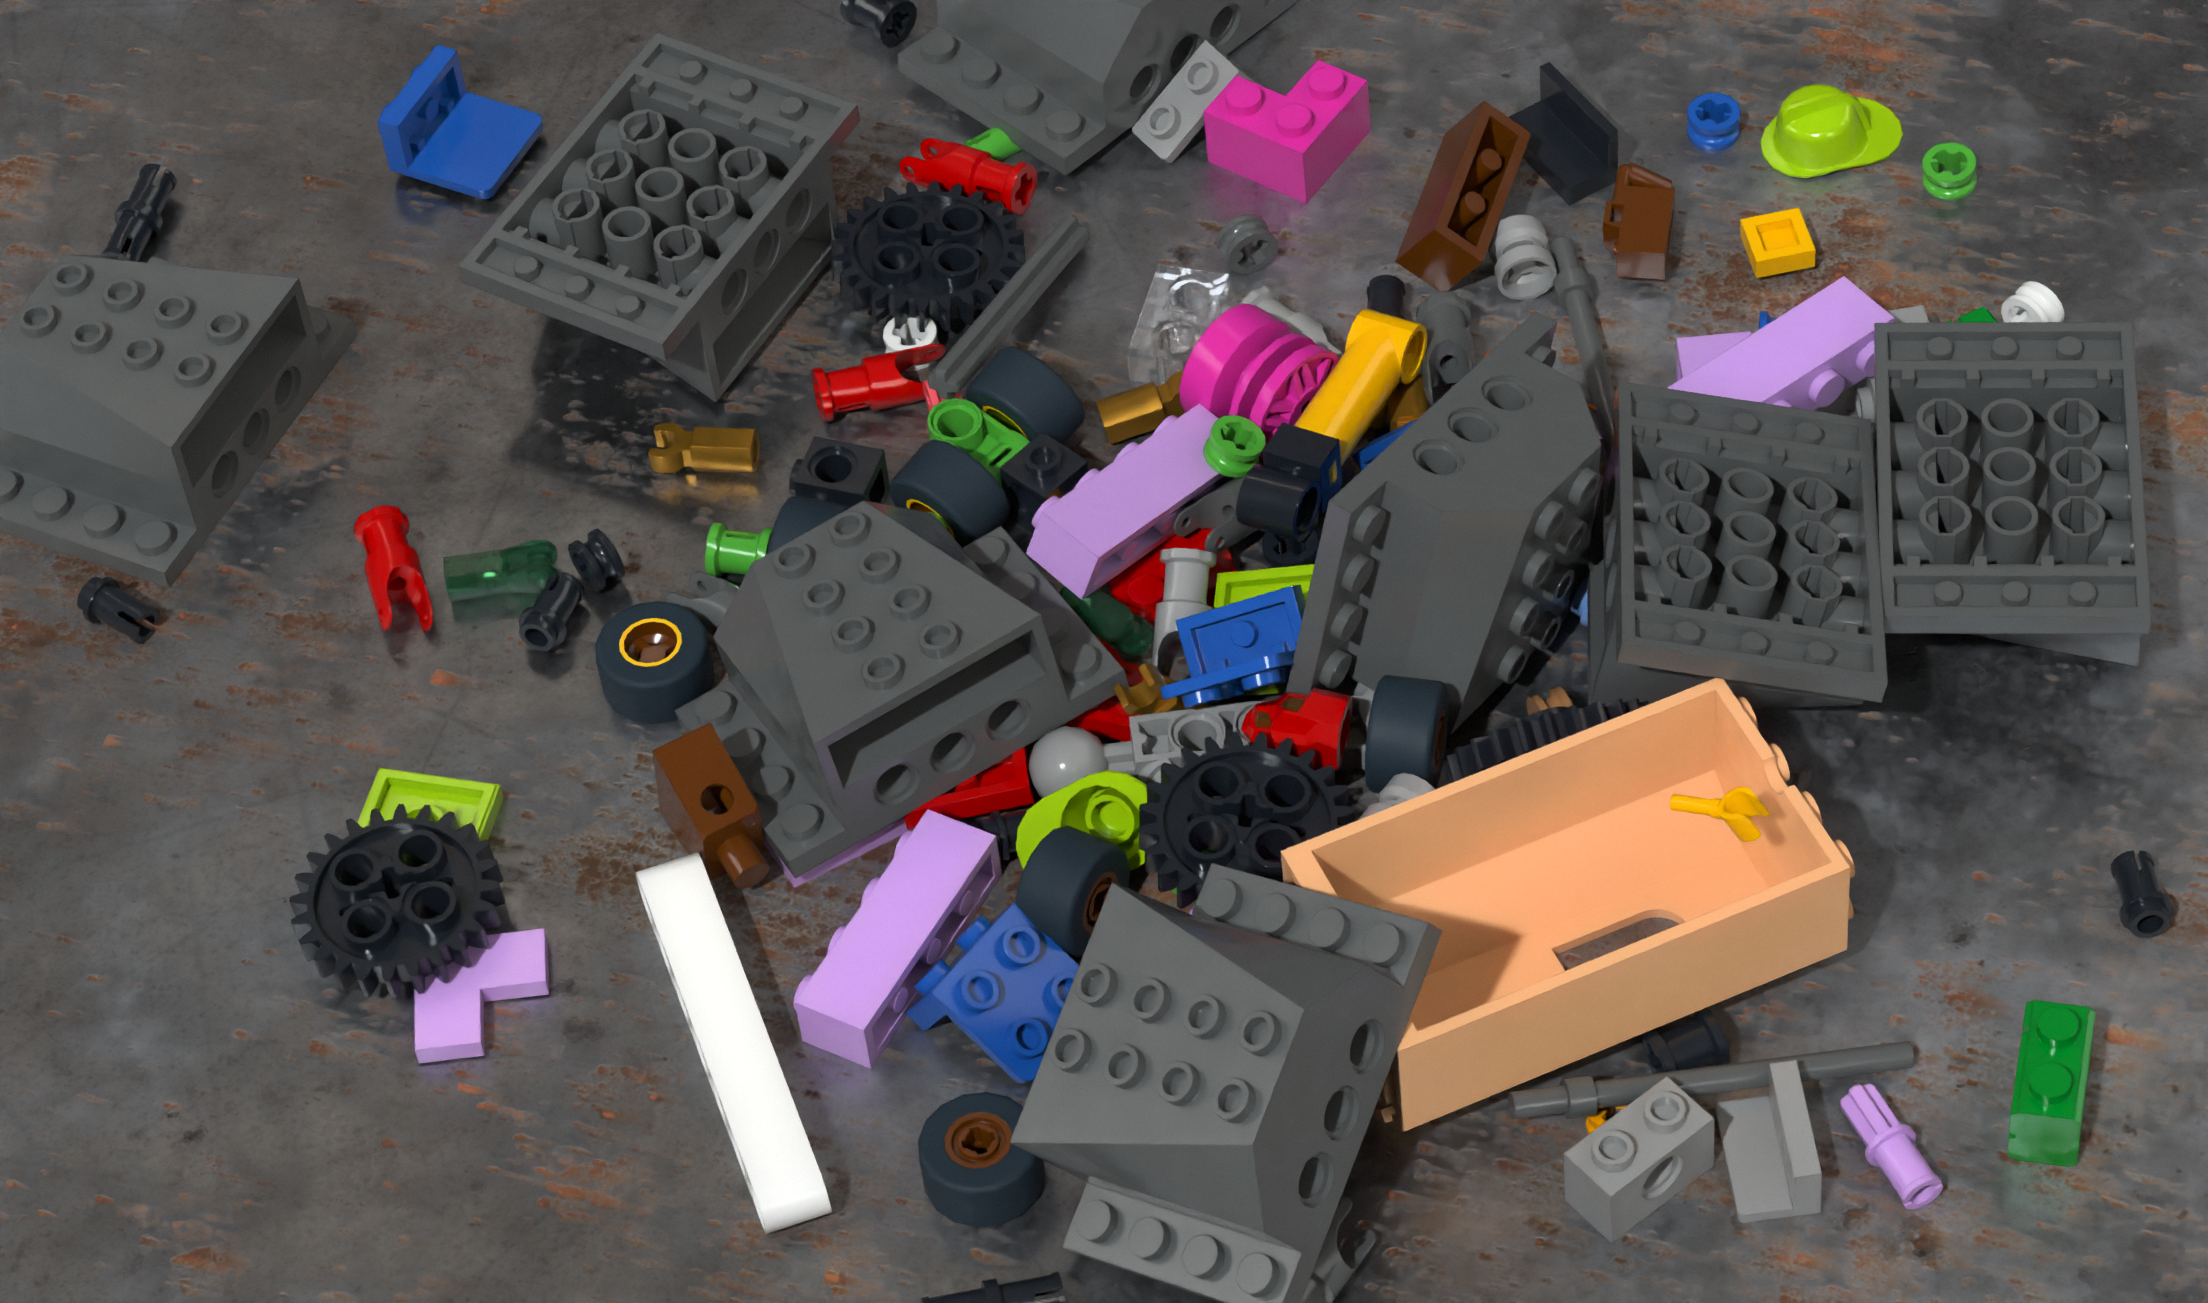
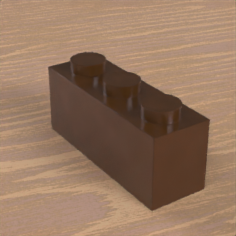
(1463, 197)

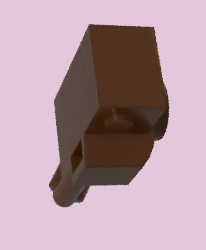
(1640, 222)

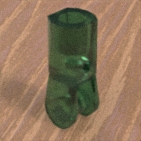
(500, 572)
(1111, 621)

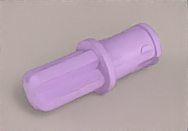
(1890, 1146)

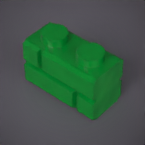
(2051, 1083)

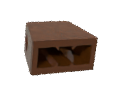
(710, 806)

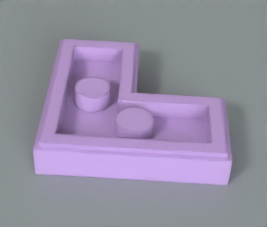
(452, 1014)

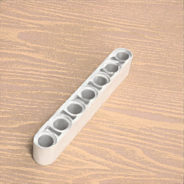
(733, 1044)

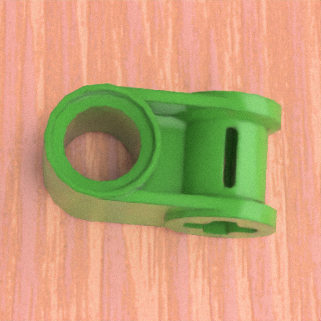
(974, 432)

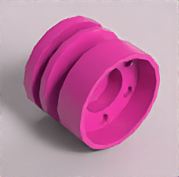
(1254, 369)

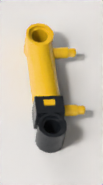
(1307, 458)

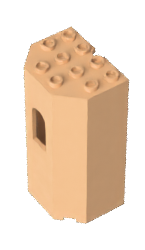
(1571, 852)

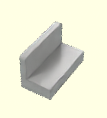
(1771, 1150)

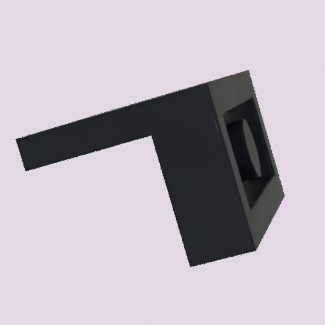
(1569, 139)

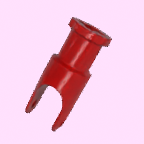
(975, 172)
(873, 383)
(392, 565)

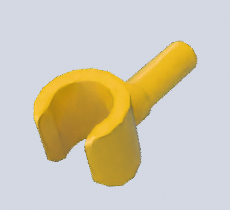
(1733, 808)

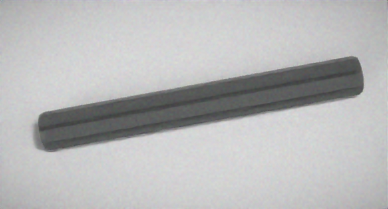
(1008, 308)

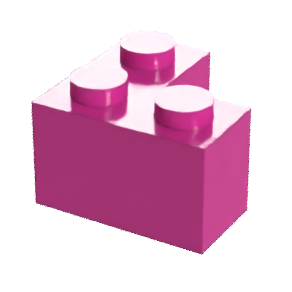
(1289, 139)

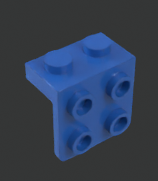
(451, 135)
(1239, 647)
(1000, 990)

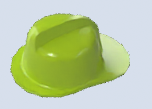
(1827, 132)
(1098, 804)

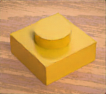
(1777, 242)

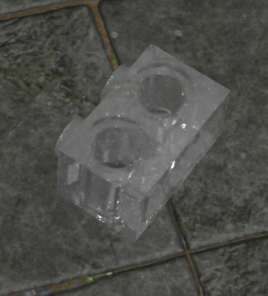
(1173, 320)

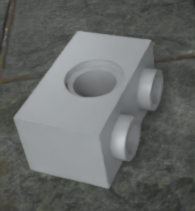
(1639, 1159)

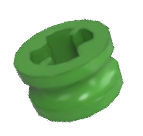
(1953, 158)
(1234, 446)

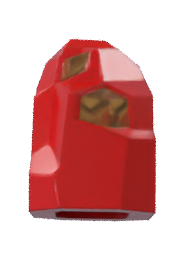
(1311, 720)

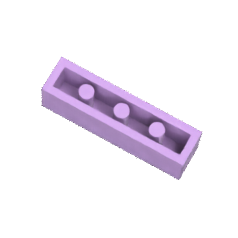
(1800, 356)
(1125, 507)
(896, 935)

